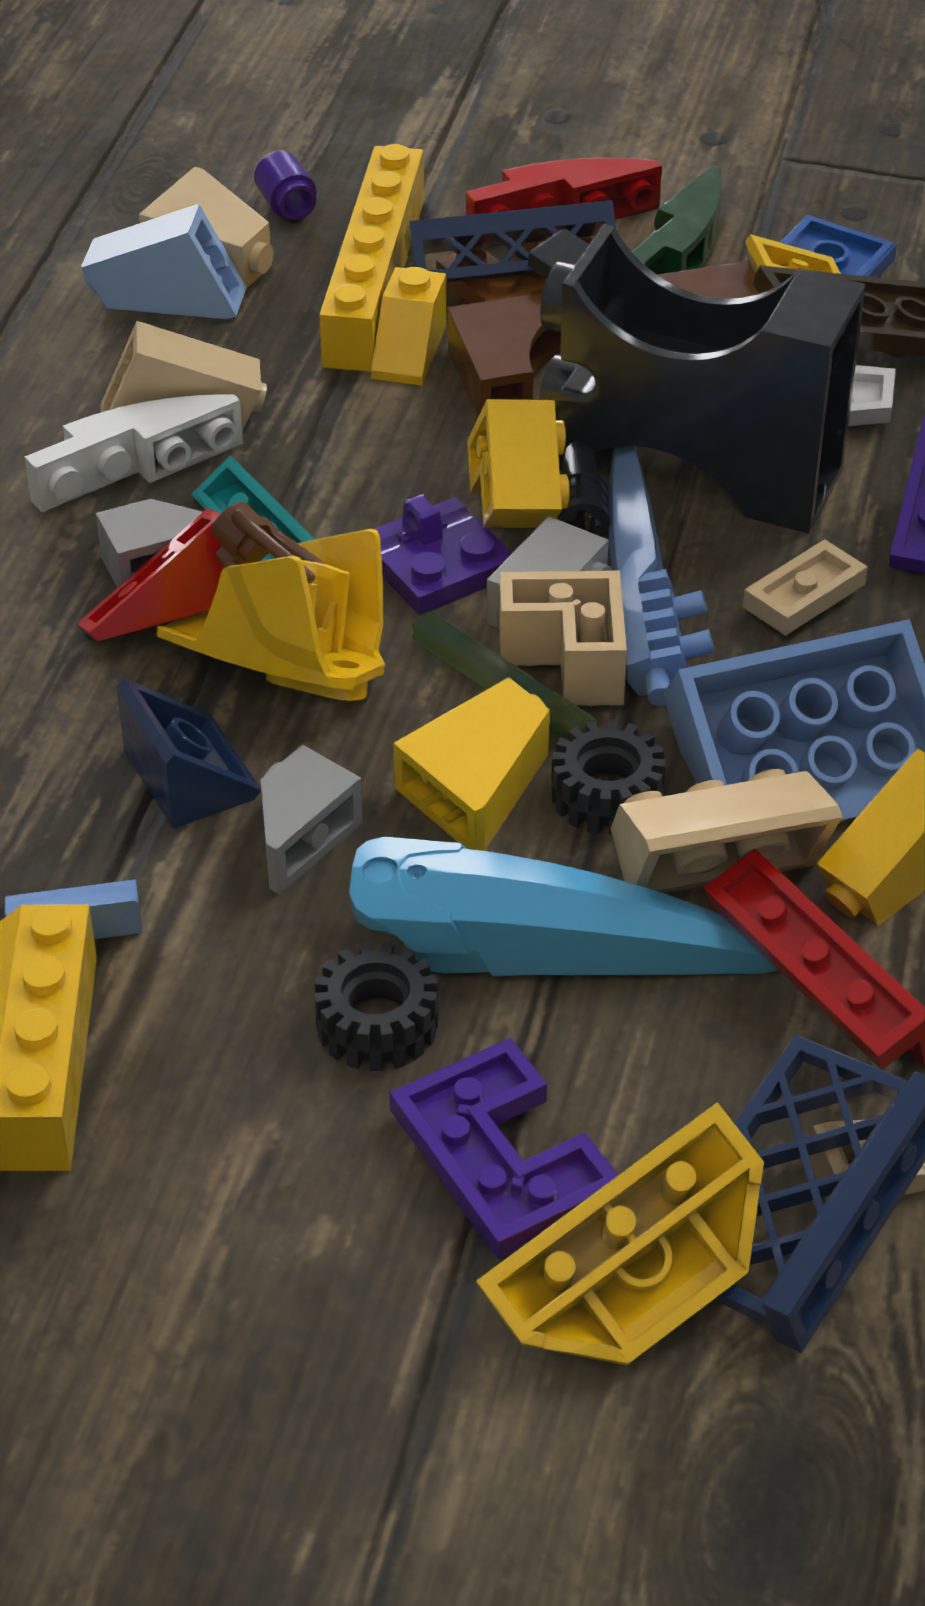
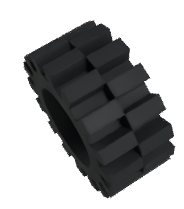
(599, 753)
(376, 1035)

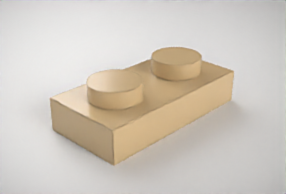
(804, 587)

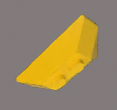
(637, 1249)

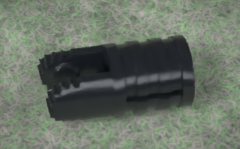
(586, 490)

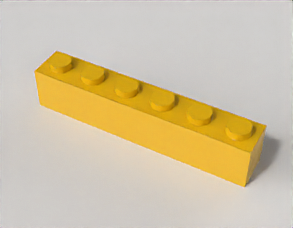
(370, 252)

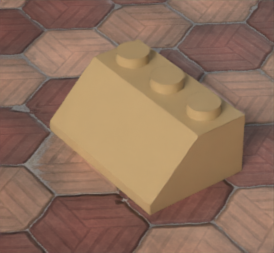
(703, 832)

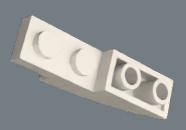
(131, 439)

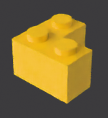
(517, 463)

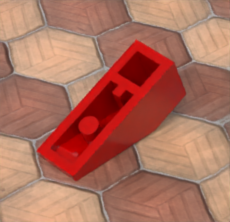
(166, 588)

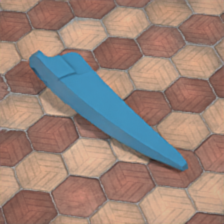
(535, 916)

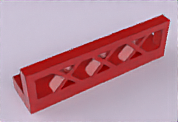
(820, 960)

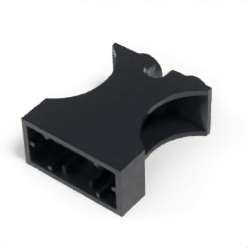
(731, 385)

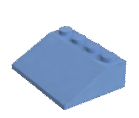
(823, 706)

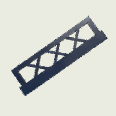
(500, 229)

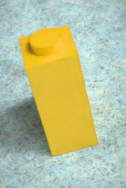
(474, 761)
(882, 854)

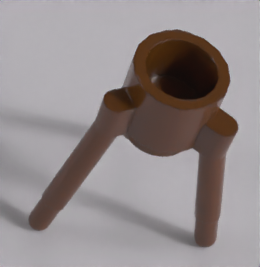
(251, 538)

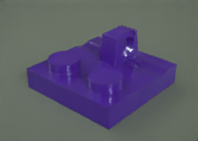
(438, 553)

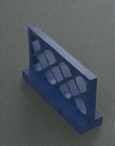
(857, 1200)

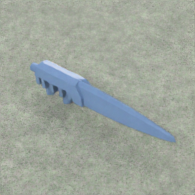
(648, 598)

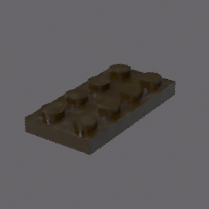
(890, 314)

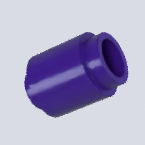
(285, 185)

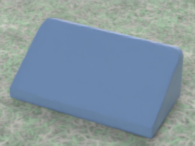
(112, 905)

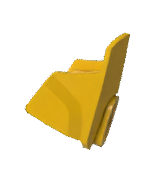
(299, 632)

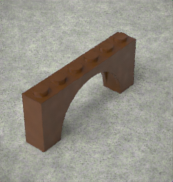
(503, 344)

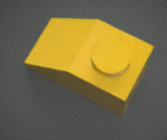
(409, 325)

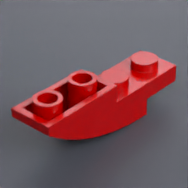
(628, 182)

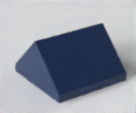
(181, 756)

